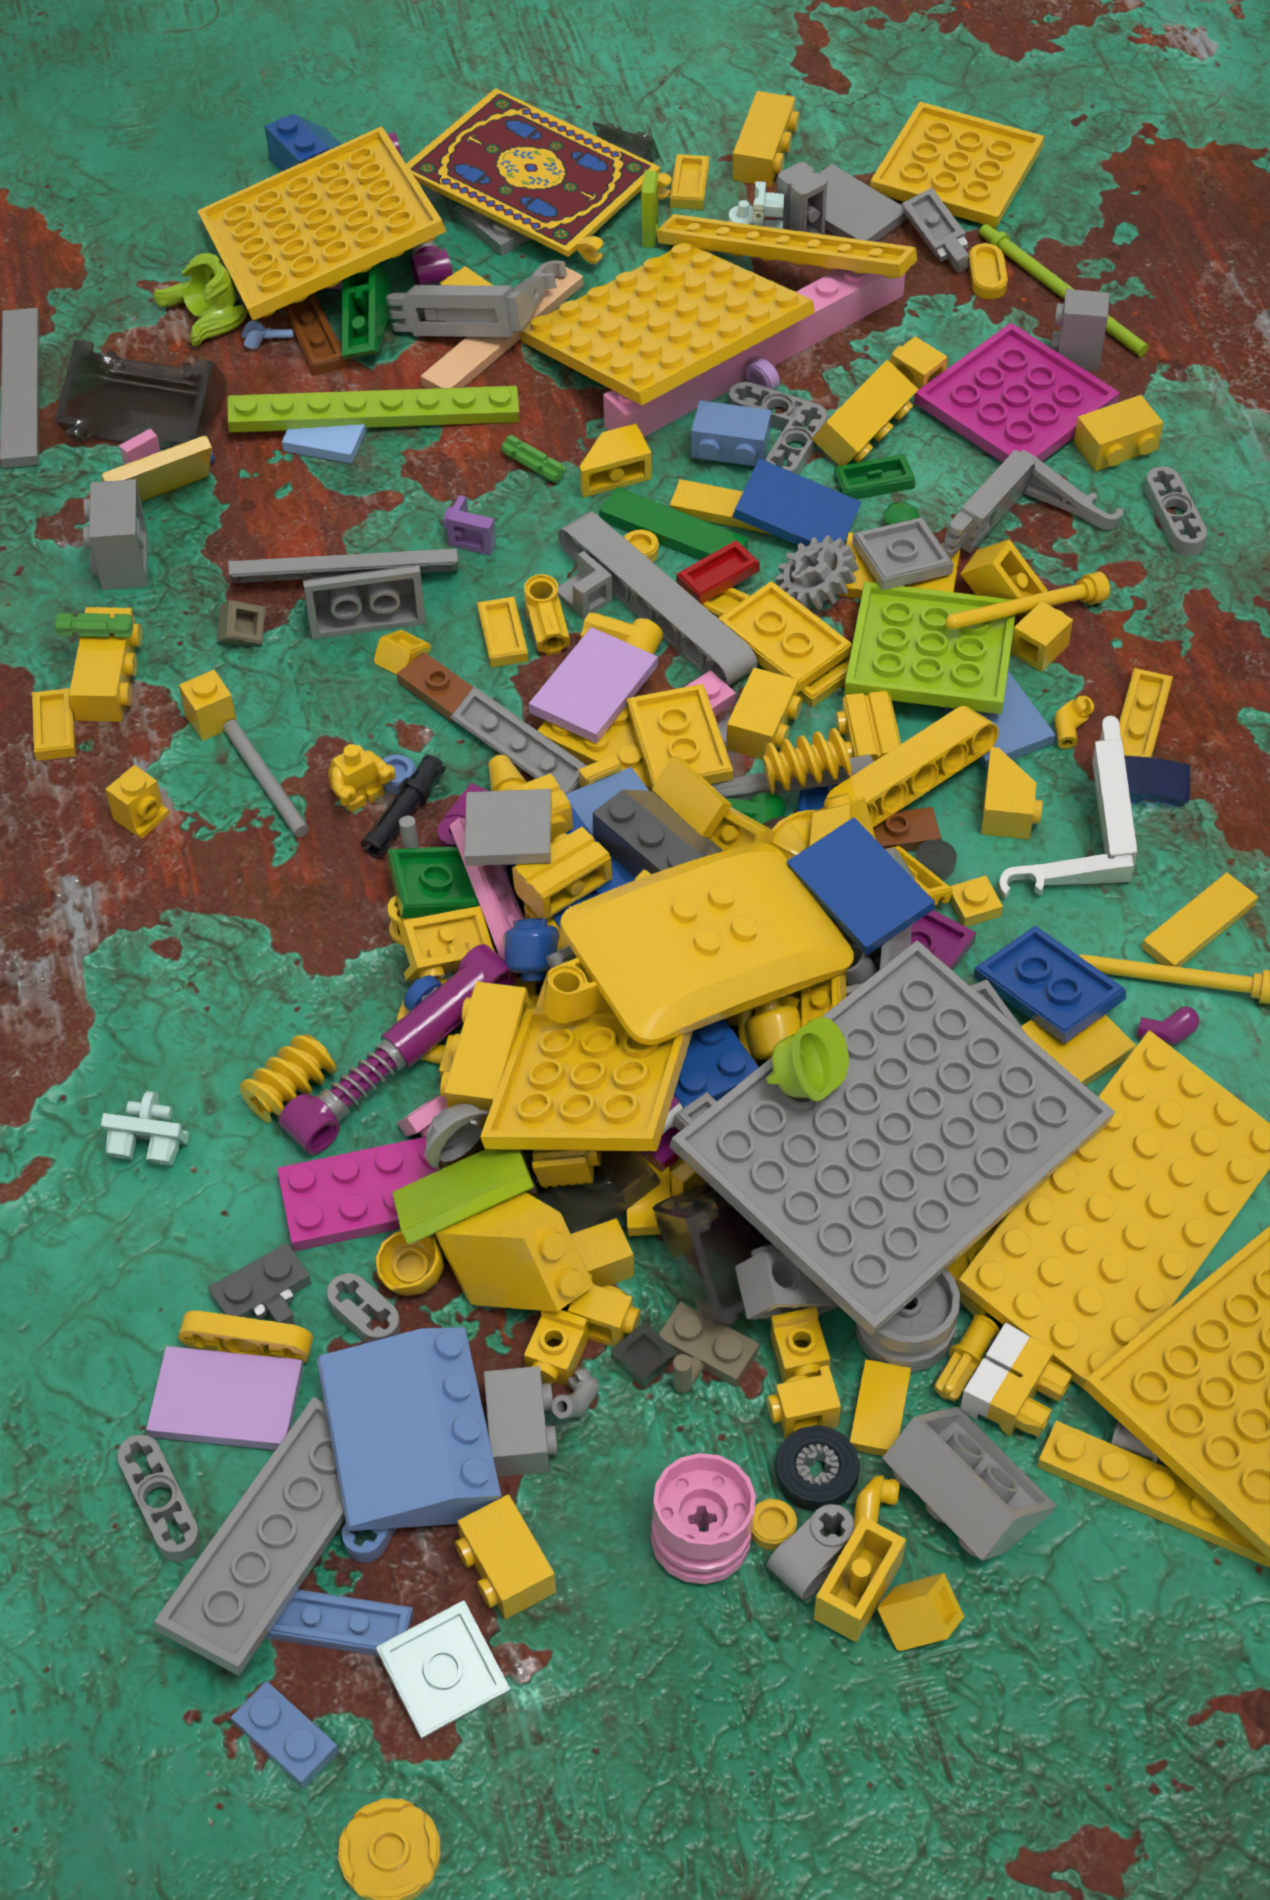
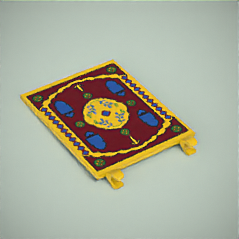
(533, 173)

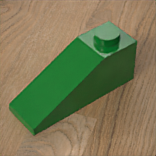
(364, 312)

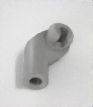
(577, 1403)

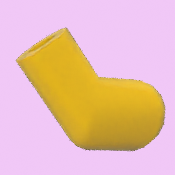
(1070, 718)
(872, 1495)

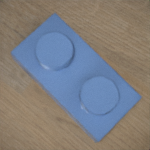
(284, 1734)

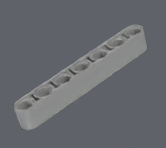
(658, 598)

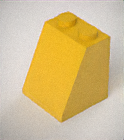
(516, 1257)

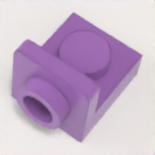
(469, 530)

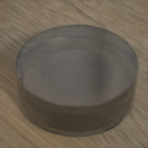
(937, 857)

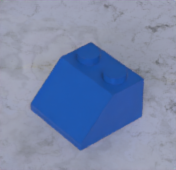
(296, 140)

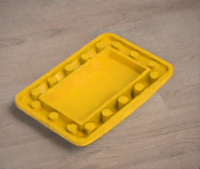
(704, 941)

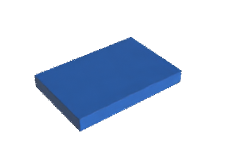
(794, 506)
(861, 885)
(1050, 984)

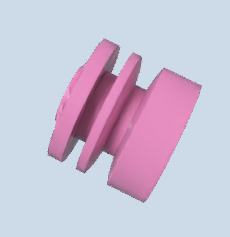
(708, 1495)

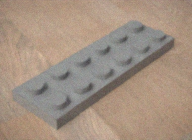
(260, 1549)

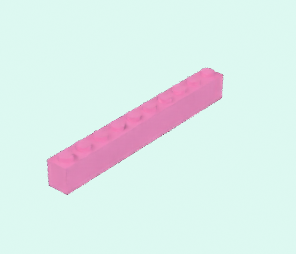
(838, 302)

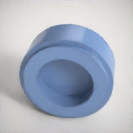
(403, 769)

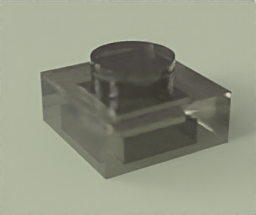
(643, 1354)

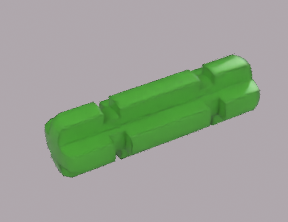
(533, 459)
(94, 625)

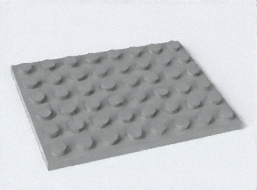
(913, 1153)

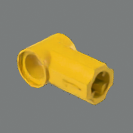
(545, 614)
(641, 633)

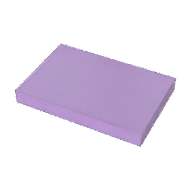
(593, 684)
(224, 1398)

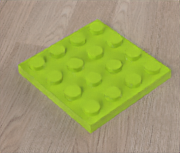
(917, 659)

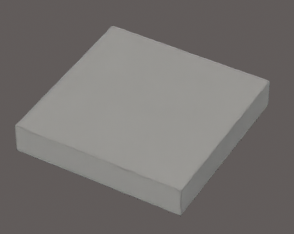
(902, 553)
(508, 827)

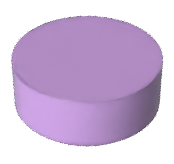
(762, 373)

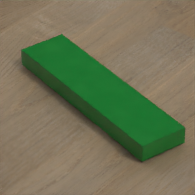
(667, 524)

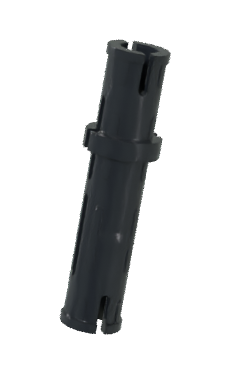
(412, 794)

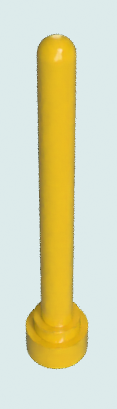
(1090, 589)
(1257, 986)

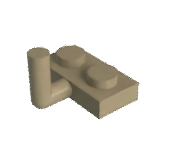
(706, 1347)

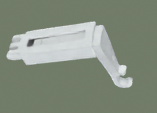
(1115, 822)

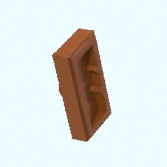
(434, 684)
(908, 829)

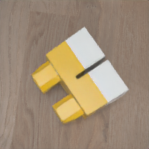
(1009, 1381)

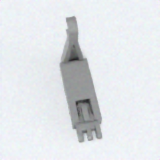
(472, 308)
(1004, 488)

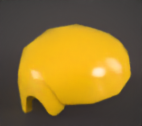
(409, 1267)

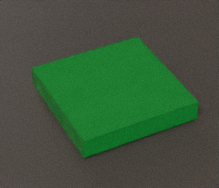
(430, 881)

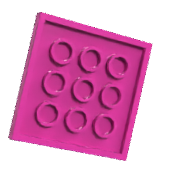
(1014, 395)

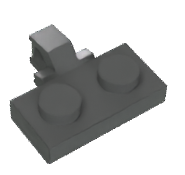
(263, 1287)

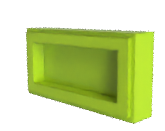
(650, 208)

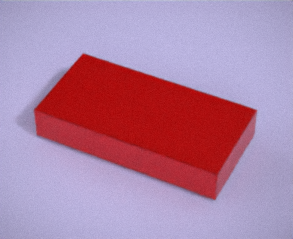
(718, 572)

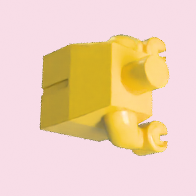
(359, 777)

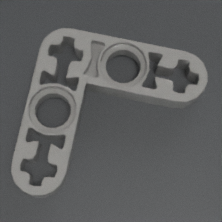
(790, 422)

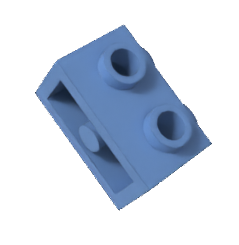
(730, 433)

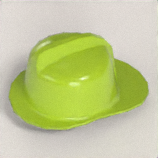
(810, 1061)

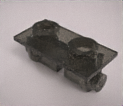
(637, 144)

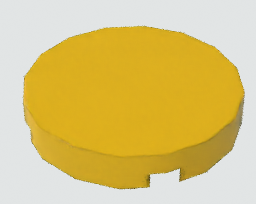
(389, 1851)

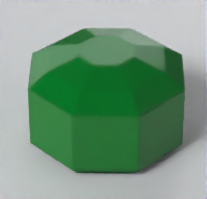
(899, 513)

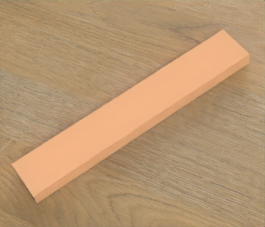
(477, 353)

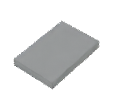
(857, 209)

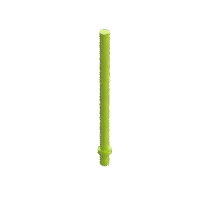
(1056, 284)

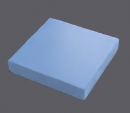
(329, 443)

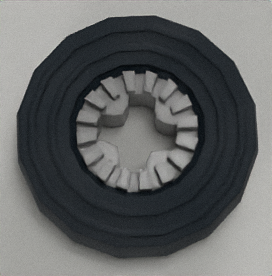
(805, 1448)

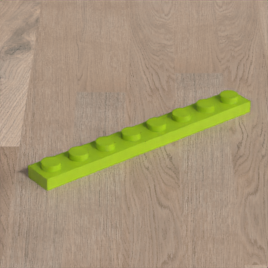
(373, 408)

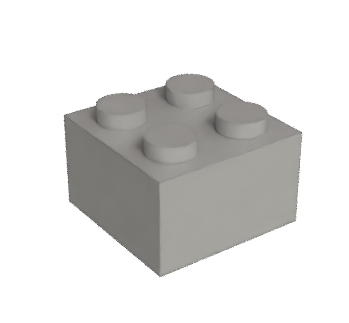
(116, 534)

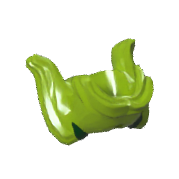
(208, 296)

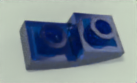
(1158, 780)

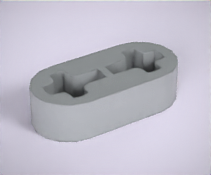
(369, 1302)

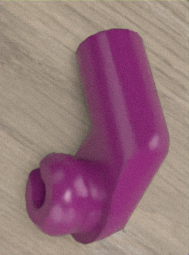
(1172, 1029)

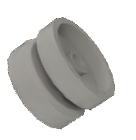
(920, 1330)

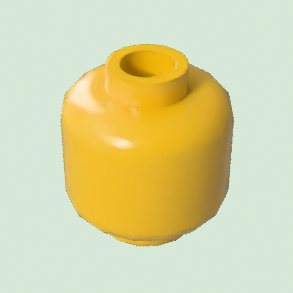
(770, 1026)

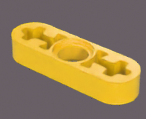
(244, 1335)

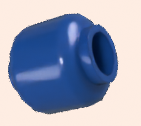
(528, 946)

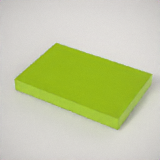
(460, 1191)

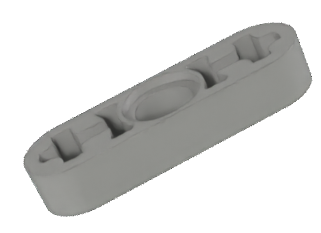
(1174, 525)
(157, 1517)

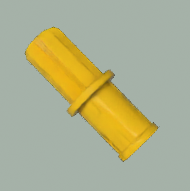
(966, 1357)

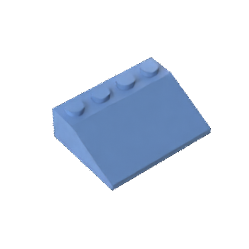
(408, 1430)

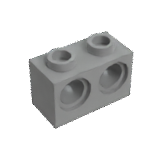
(777, 1286)

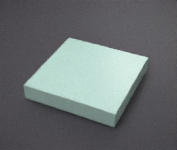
(442, 1669)

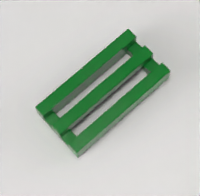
(874, 480)

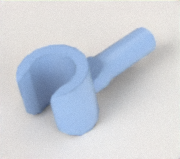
(255, 332)

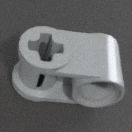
(807, 1555)

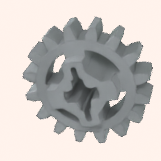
(818, 572)

